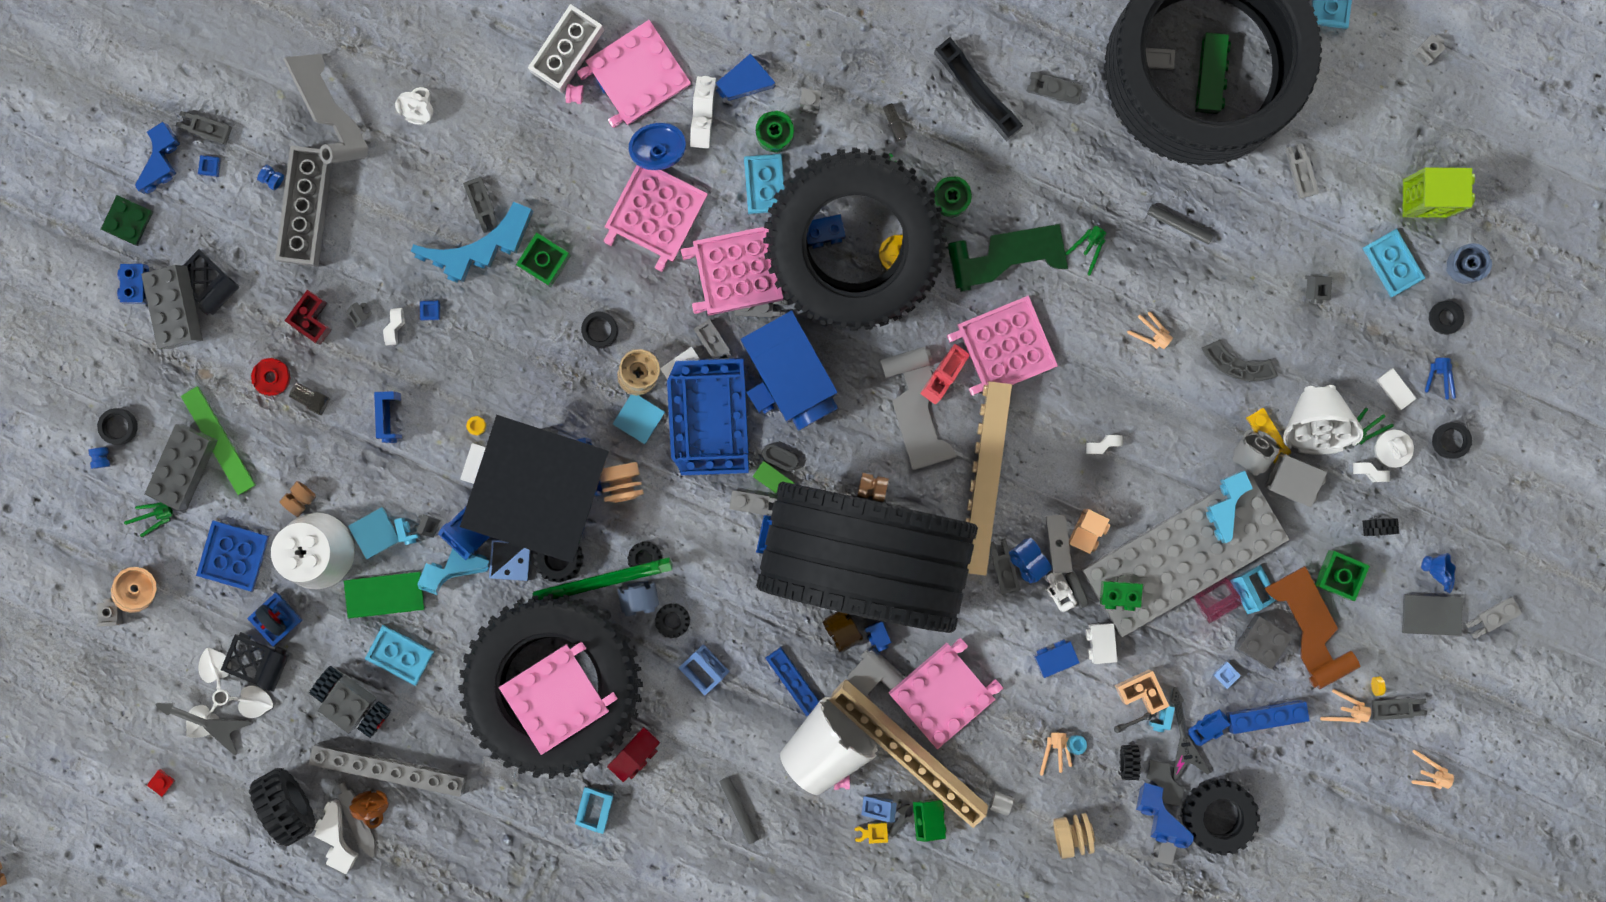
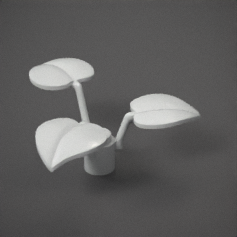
(252, 702)

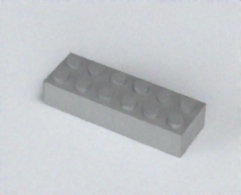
(303, 208)

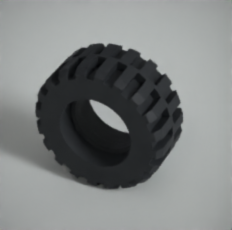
(282, 807)
(1243, 828)

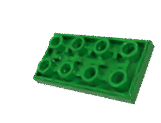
(383, 595)

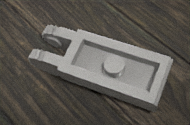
(1302, 172)
(762, 311)
(712, 340)
(750, 502)
(1495, 616)

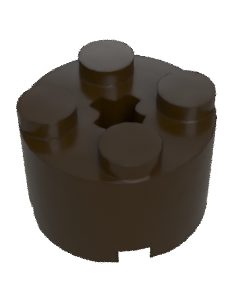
(844, 630)

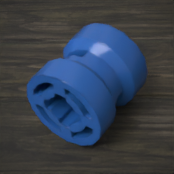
(270, 177)
(97, 462)

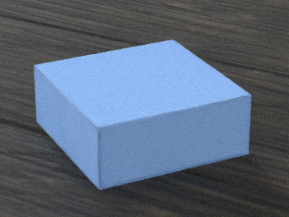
(1226, 675)

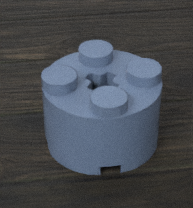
(1479, 260)
(638, 597)

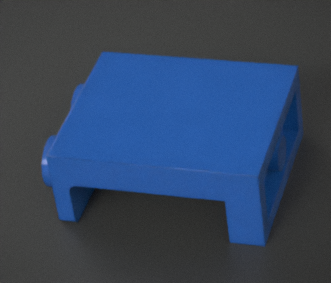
(382, 416)
(460, 539)

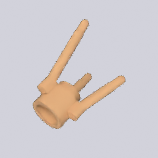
(1161, 336)
(1359, 712)
(1059, 741)
(1441, 778)

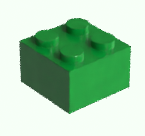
(543, 259)
(1341, 575)

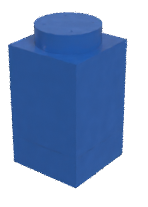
(791, 371)

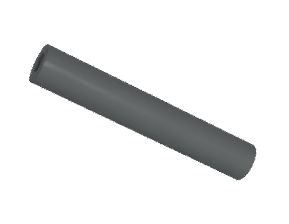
(1180, 224)
(739, 810)

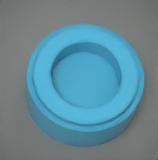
(1076, 744)

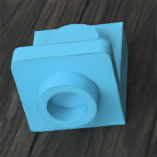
(402, 529)
(1166, 717)

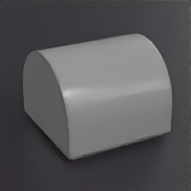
(1001, 803)

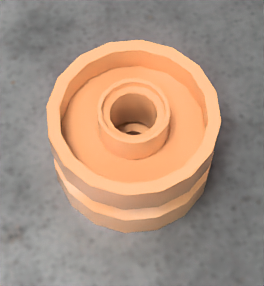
(133, 601)

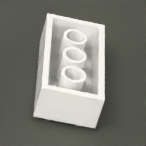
(566, 48)

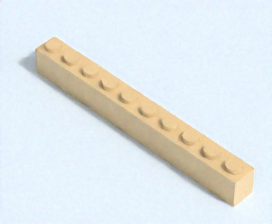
(987, 470)
(909, 753)

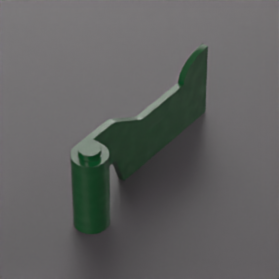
(1007, 250)

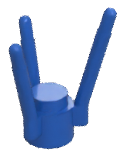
(1443, 367)

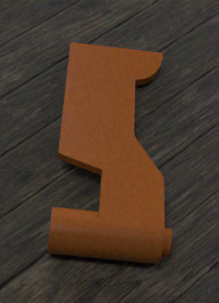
(1316, 628)

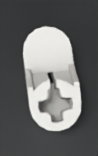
(391, 330)
(1108, 441)
(1371, 472)

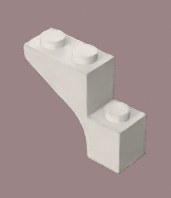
(702, 112)
(331, 831)

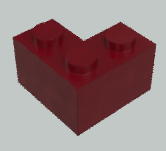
(304, 317)
(634, 755)

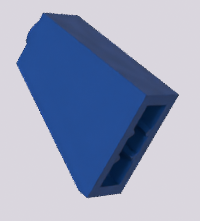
(744, 80)

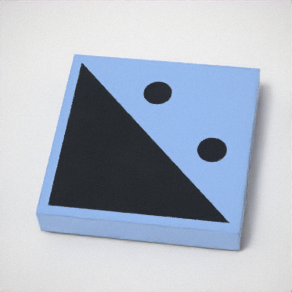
(509, 561)

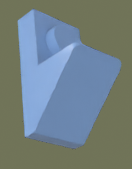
(879, 808)

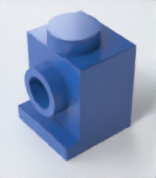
(878, 636)

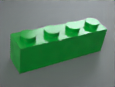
(1212, 73)

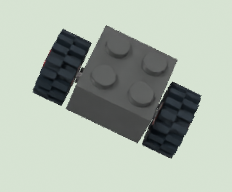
(347, 703)

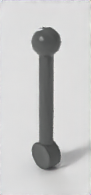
(1147, 716)

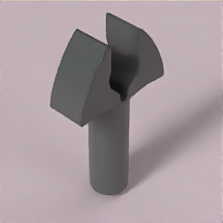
(902, 820)

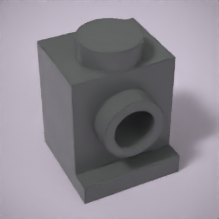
(1318, 288)

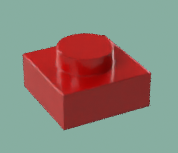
(161, 782)

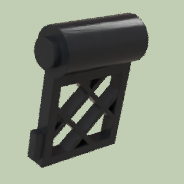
(219, 289)
(269, 669)

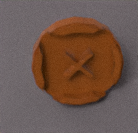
(369, 806)

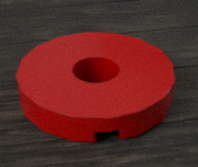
(281, 381)

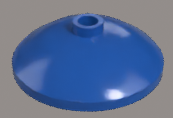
(657, 146)

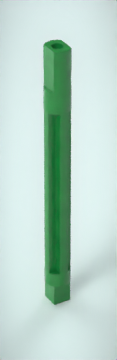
(607, 579)

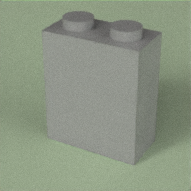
(1296, 479)

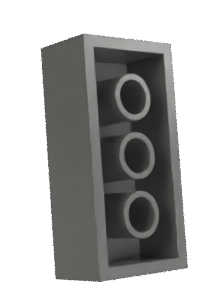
(172, 307)
(180, 467)

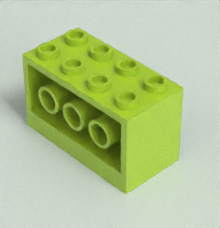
(1438, 192)

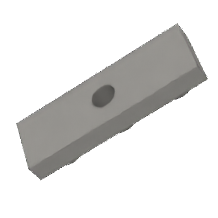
(1058, 532)

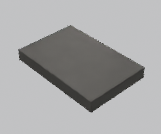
(1432, 615)

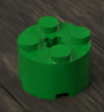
(777, 142)
(963, 197)

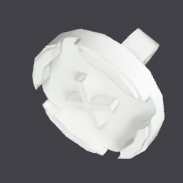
(415, 106)
(1394, 448)

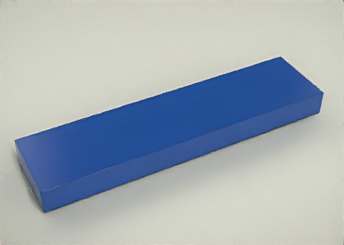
(793, 680)

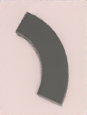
(1238, 368)

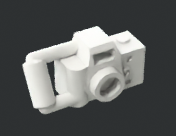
(1061, 590)

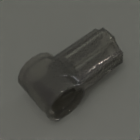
(313, 400)

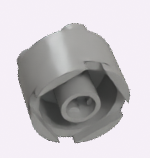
(1255, 452)

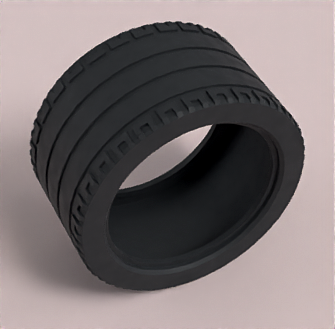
(1164, 129)
(866, 558)

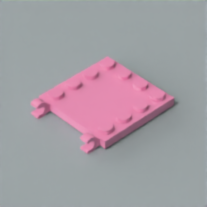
(636, 73)
(655, 213)
(734, 272)
(1006, 344)
(943, 694)
(555, 698)

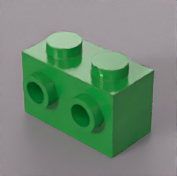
(1121, 594)
(929, 820)

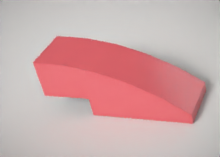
(945, 374)

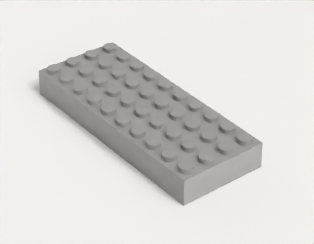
(1185, 556)

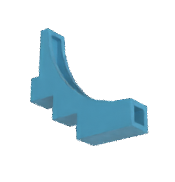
(458, 261)

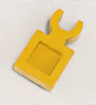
(875, 833)

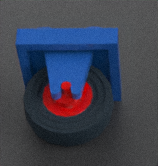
(275, 619)

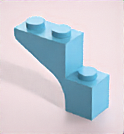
(1223, 512)
(434, 576)

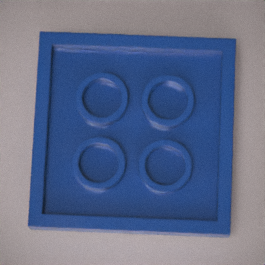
(232, 556)

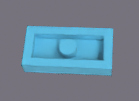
(1247, 592)
(608, 798)

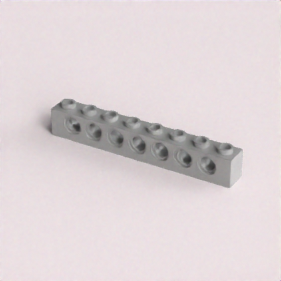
(388, 769)

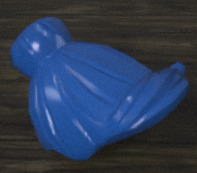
(1441, 570)

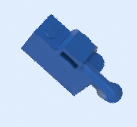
(1209, 727)

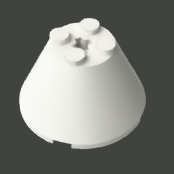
(1322, 423)

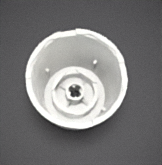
(327, 547)
(826, 749)

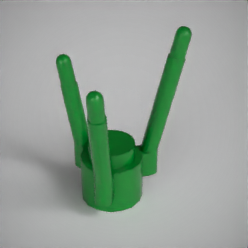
(1096, 237)
(1365, 438)
(160, 512)

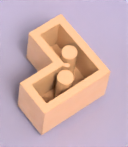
(1087, 531)
(1145, 687)

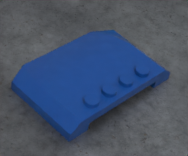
(708, 416)

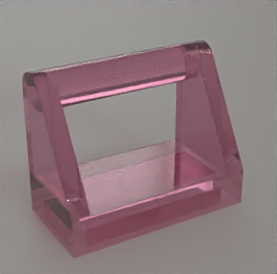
(1221, 607)

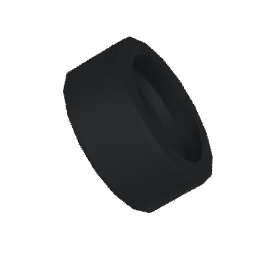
(585, 329)
(102, 426)
(1466, 435)

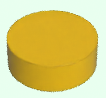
(476, 425)
(1378, 686)

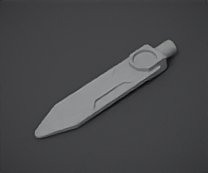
(361, 832)

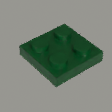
(126, 220)

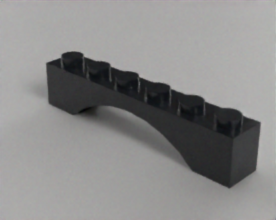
(962, 71)

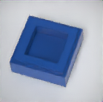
(209, 166)
(429, 310)

